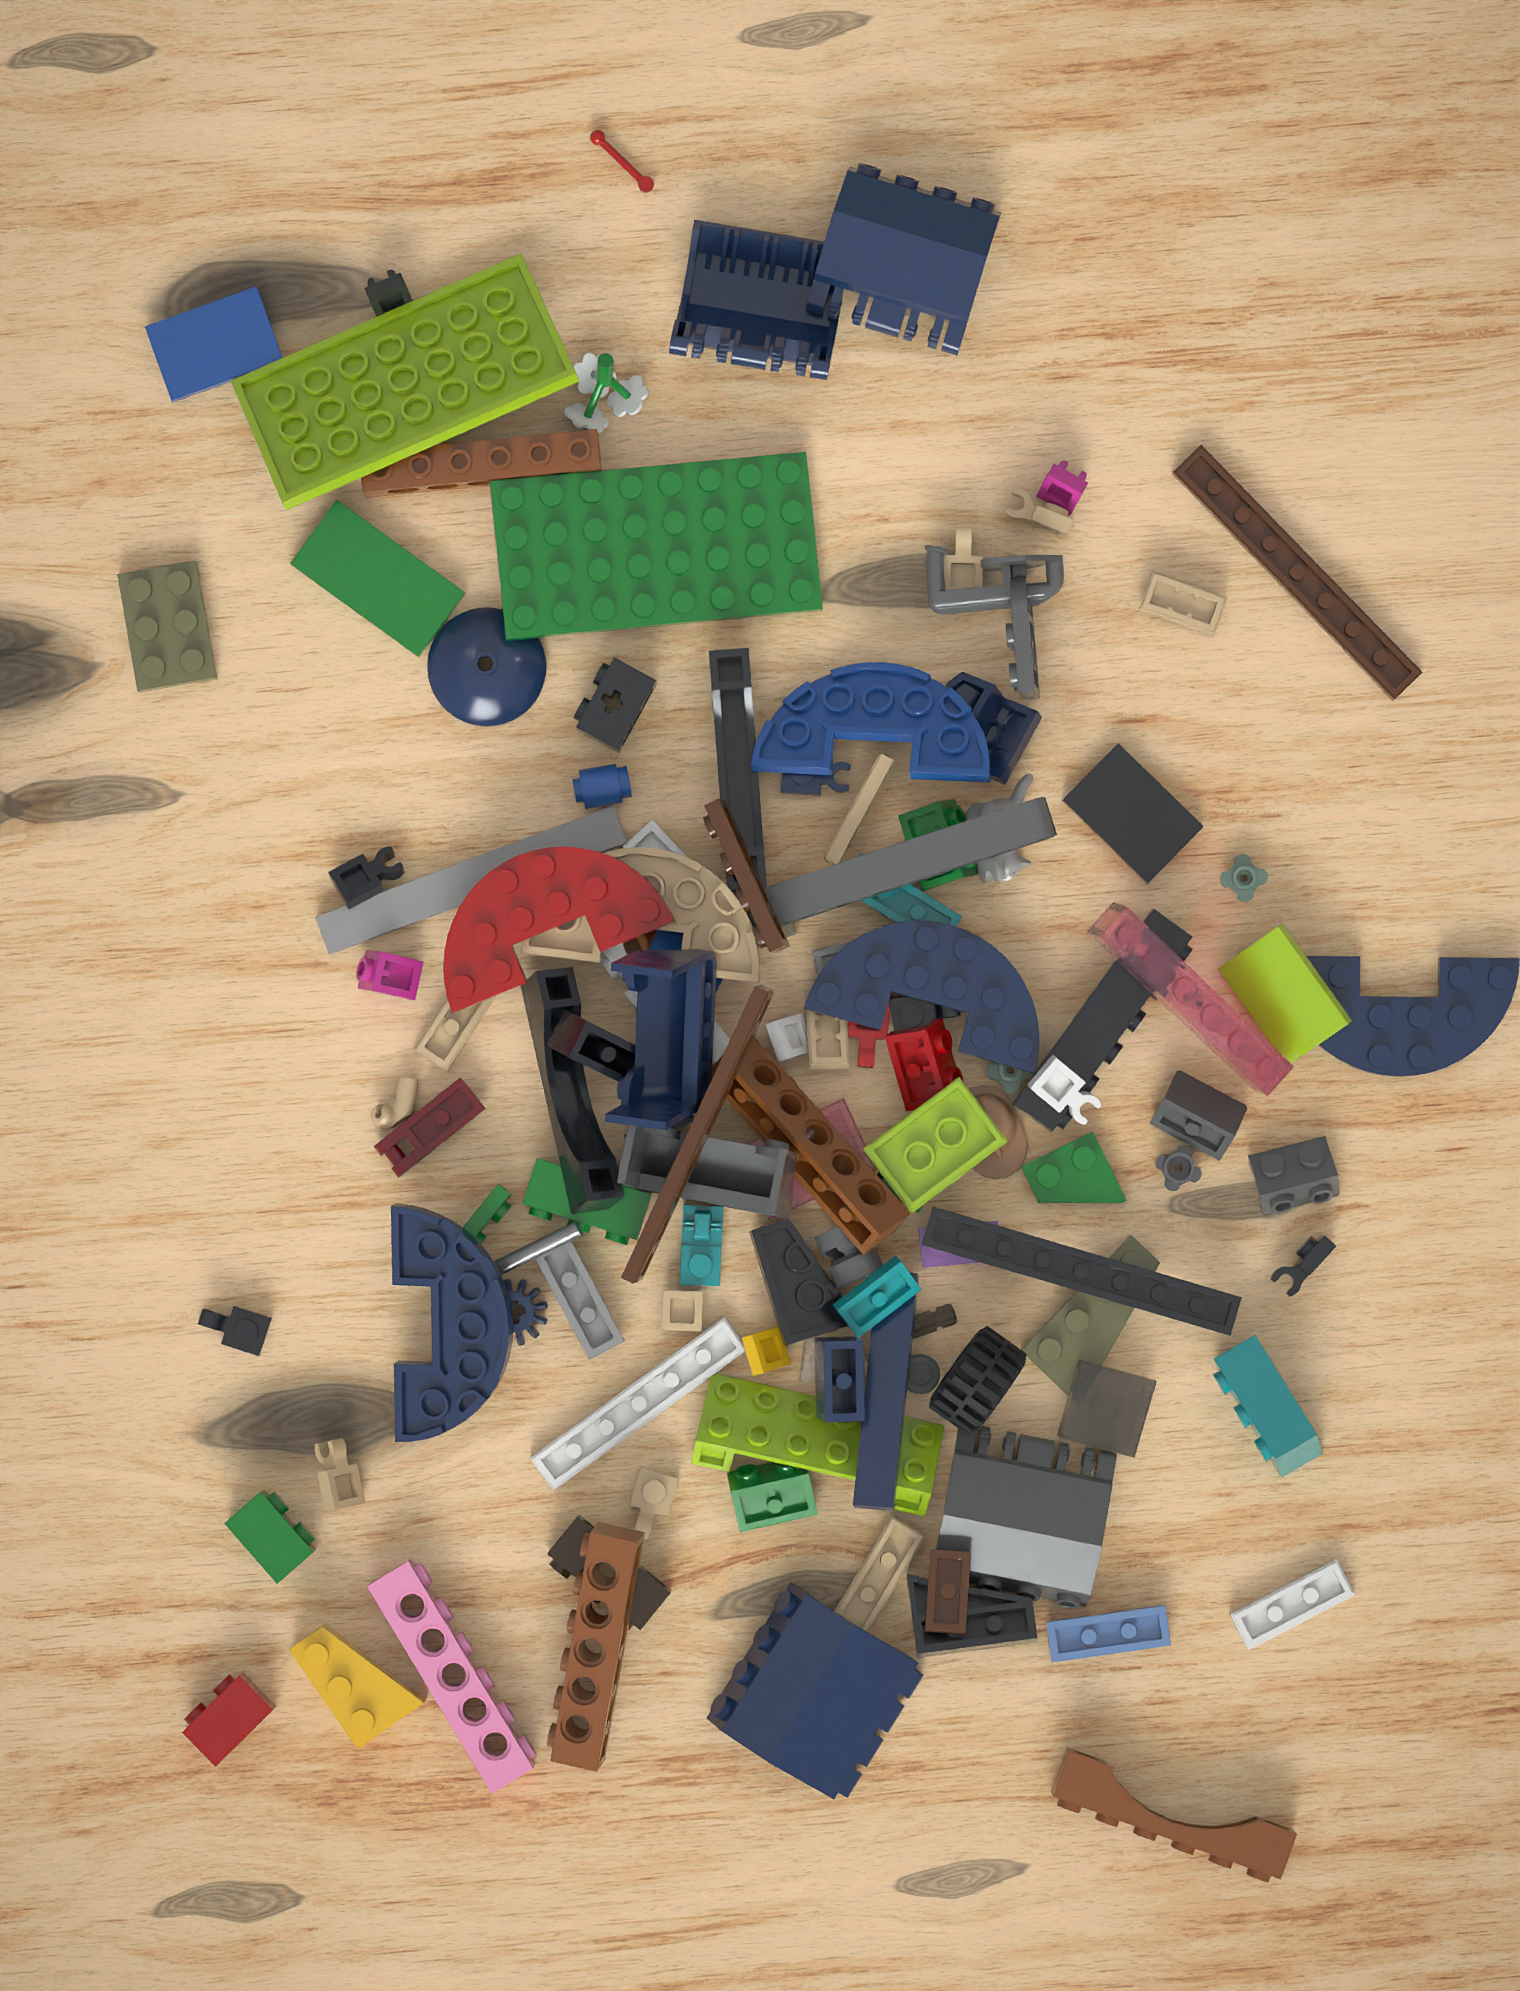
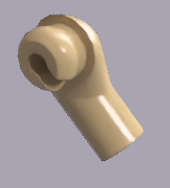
(398, 1108)

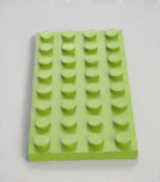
(404, 381)

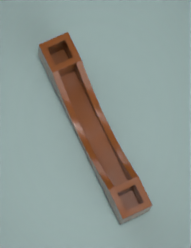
(1250, 1842)

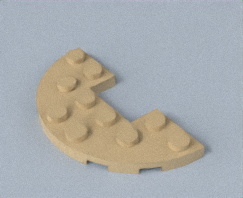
(699, 902)

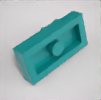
(701, 1245)
(877, 1296)

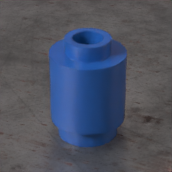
(602, 786)

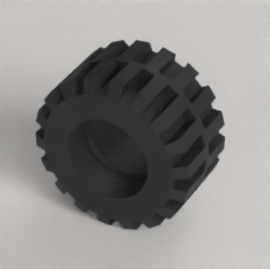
(978, 1380)

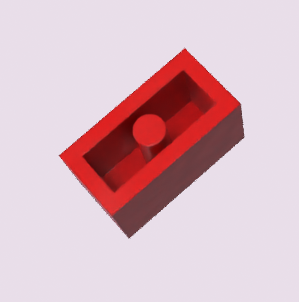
(228, 1718)

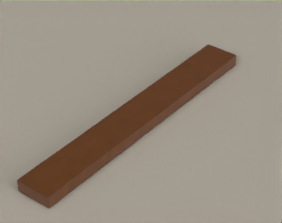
(1297, 572)
(698, 1134)

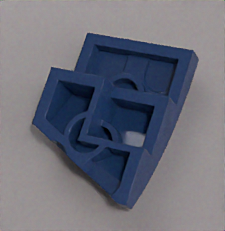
(1004, 722)

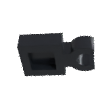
(361, 879)

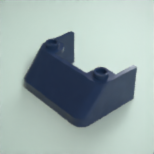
(671, 1036)

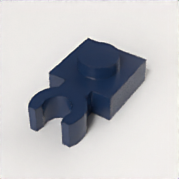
(811, 784)

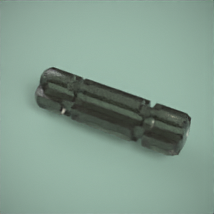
(929, 1321)

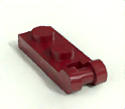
(431, 1126)

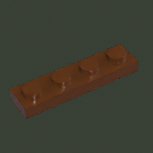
(739, 862)

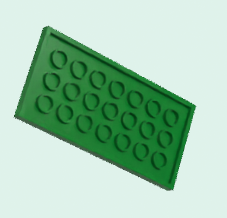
(655, 546)

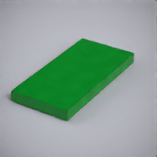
(377, 578)

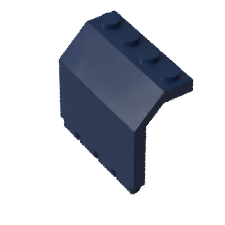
(814, 1693)

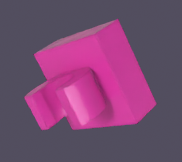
(1062, 487)

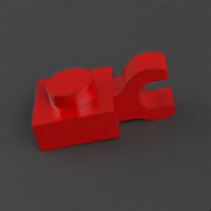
(867, 1039)

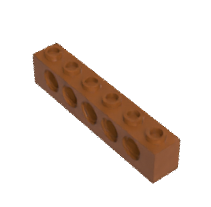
(482, 461)
(824, 1158)
(623, 1551)

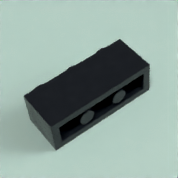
(593, 1046)

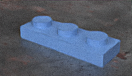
(1108, 1633)

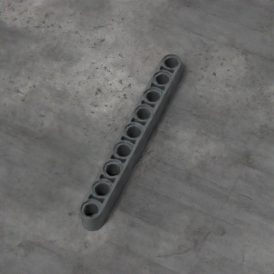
(911, 861)

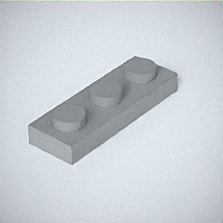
(580, 1300)

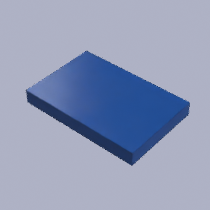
(213, 344)

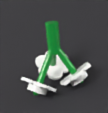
(595, 377)

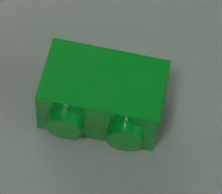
(271, 1535)

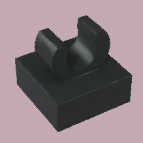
(387, 293)

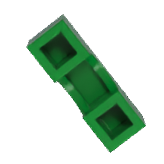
(548, 1196)

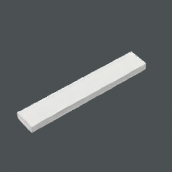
(638, 1403)

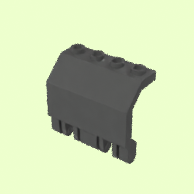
(1025, 1522)

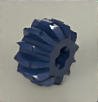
(529, 1316)

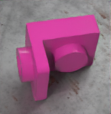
(389, 974)

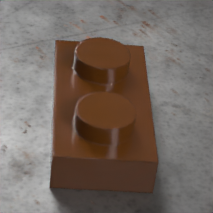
(947, 1591)

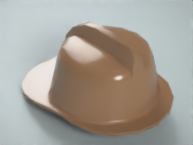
(1012, 1154)

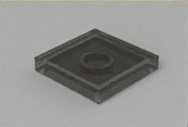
(1106, 1408)

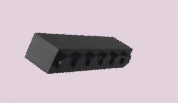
(1100, 1024)

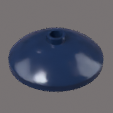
(490, 695)

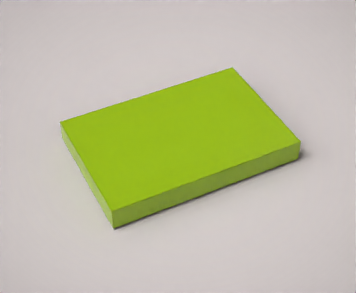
(1285, 994)
(935, 1145)

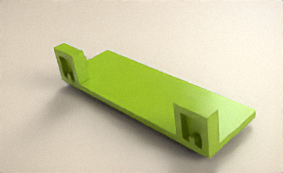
(784, 1430)

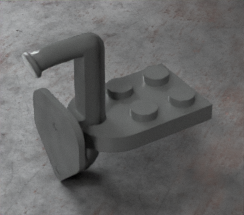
(1014, 594)

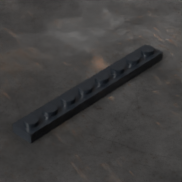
(1081, 1271)

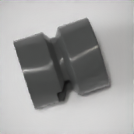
(847, 1261)

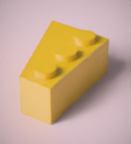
(353, 1685)

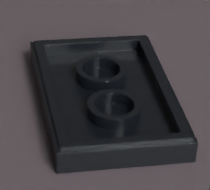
(1132, 813)

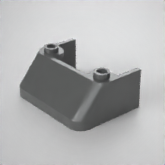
(725, 1173)

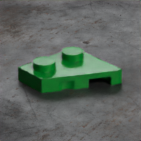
(1074, 1175)

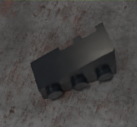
(991, 1622)

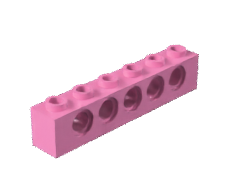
(494, 1768)

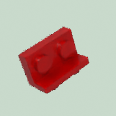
(922, 1061)

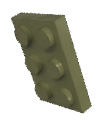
(167, 626)

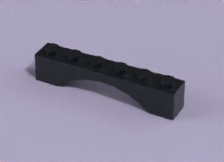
(735, 749)
(584, 1156)

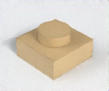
(682, 1310)

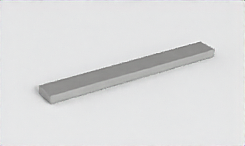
(450, 886)

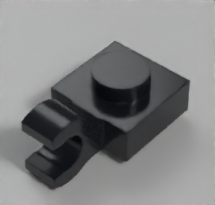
(914, 1013)
(1311, 1255)
(242, 1330)

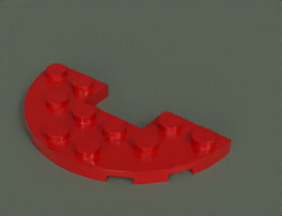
(535, 896)

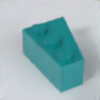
(1267, 1406)

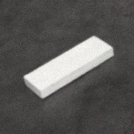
(1292, 1604)

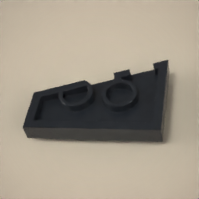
(795, 1283)

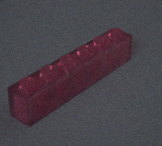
(1190, 998)

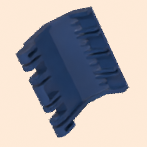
(905, 253)
(750, 299)

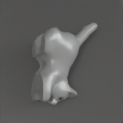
(1008, 864)

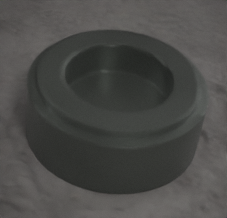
(923, 1374)

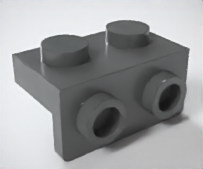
(1294, 1175)

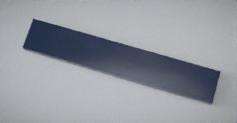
(885, 1408)

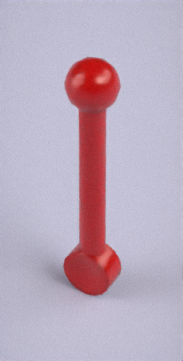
(645, 183)

